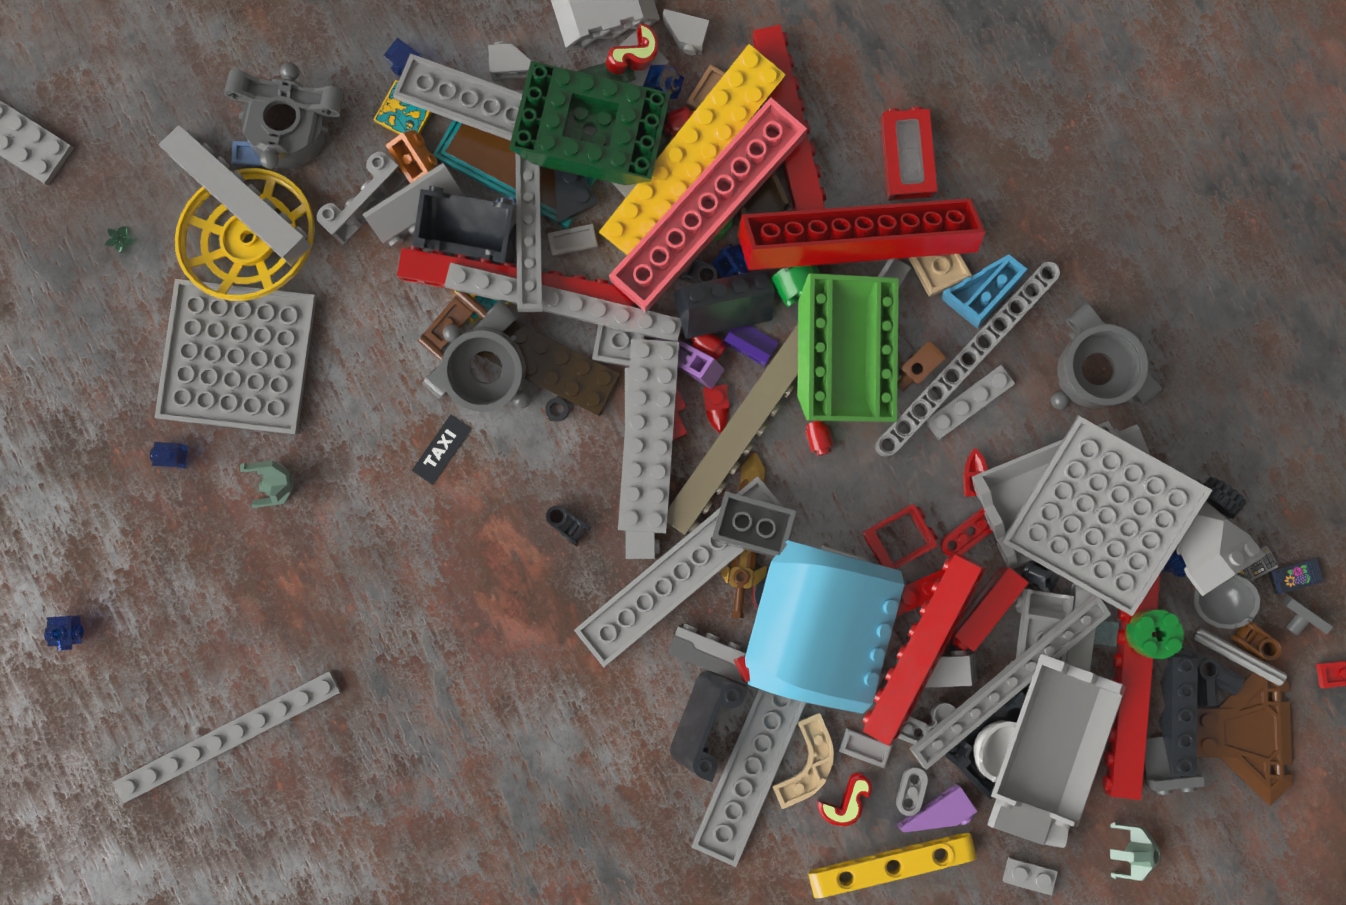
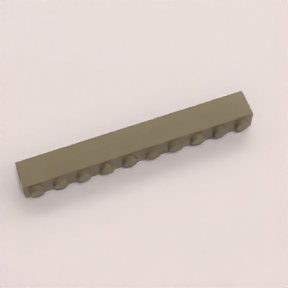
(736, 438)

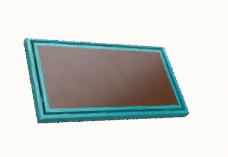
(493, 164)

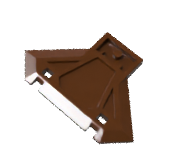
(1251, 736)

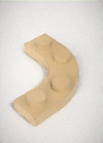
(817, 767)

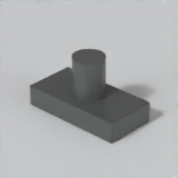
(1303, 617)

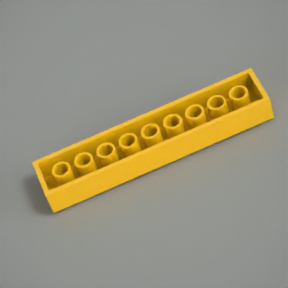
(694, 147)

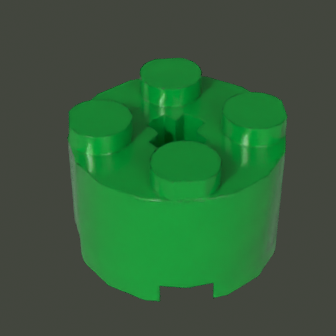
(791, 281)
(1168, 638)

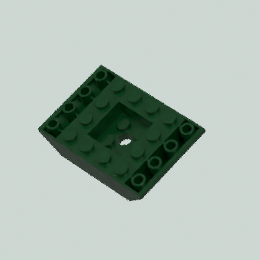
(564, 101)

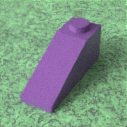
(698, 365)
(943, 811)

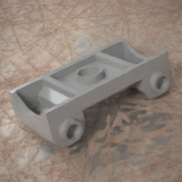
(346, 223)
(1039, 615)

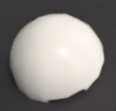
(992, 746)

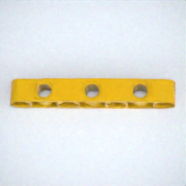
(911, 861)

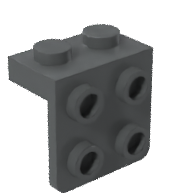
(1158, 772)

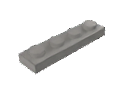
(969, 402)

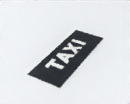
(441, 449)

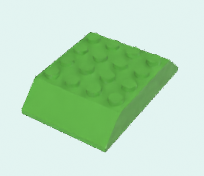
(848, 348)

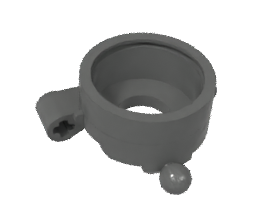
(308, 133)
(1124, 351)
(455, 373)

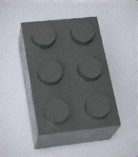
(754, 525)

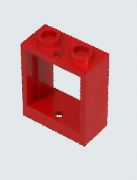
(877, 548)

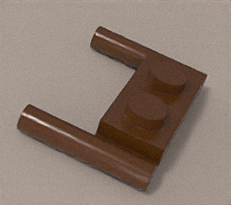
(456, 313)

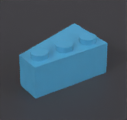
(983, 292)

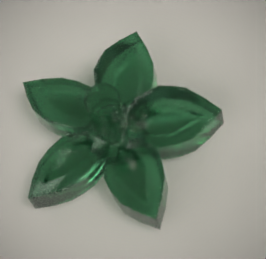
(118, 238)

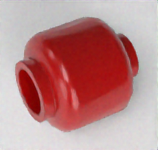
(676, 120)

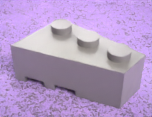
(954, 670)

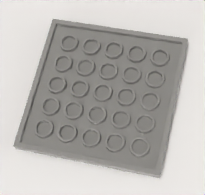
(236, 358)
(1106, 515)

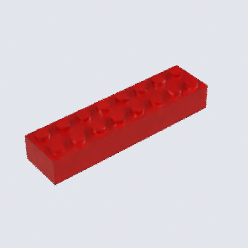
(924, 649)

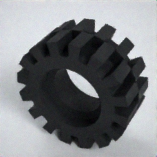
(1224, 498)

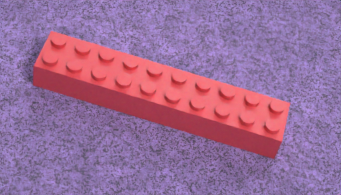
(708, 205)

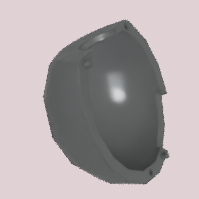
(1229, 604)

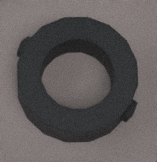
(556, 418)

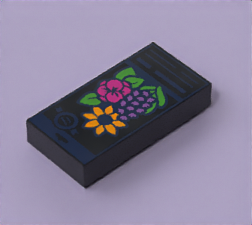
(1295, 576)

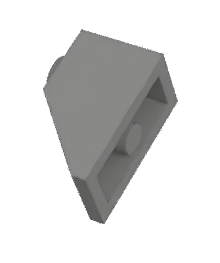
(687, 31)
(507, 62)

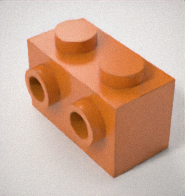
(412, 155)

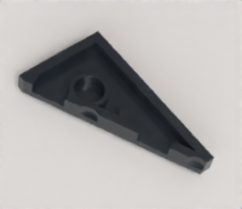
(572, 195)

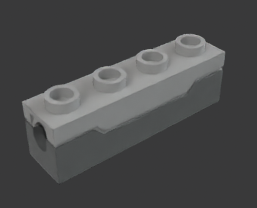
(707, 652)

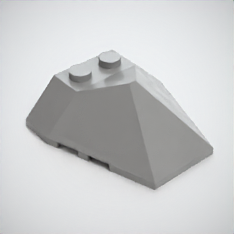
(1215, 549)

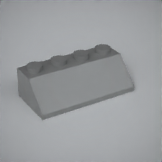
(397, 215)

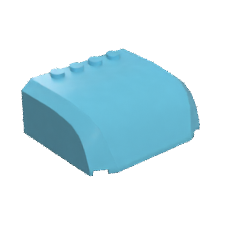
(823, 627)

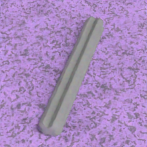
(1240, 656)

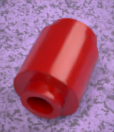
(709, 345)
(819, 438)

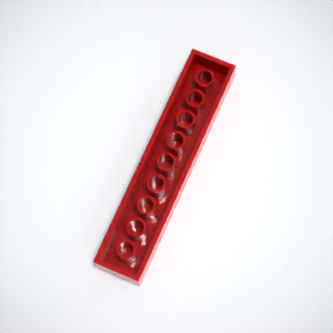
(860, 233)

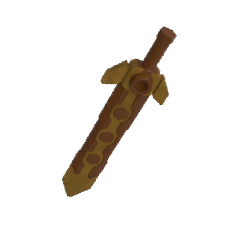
(742, 573)

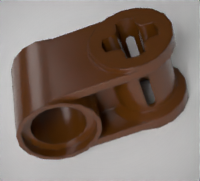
(1253, 638)

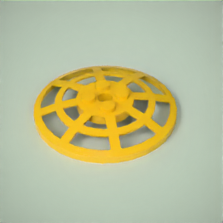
(232, 240)

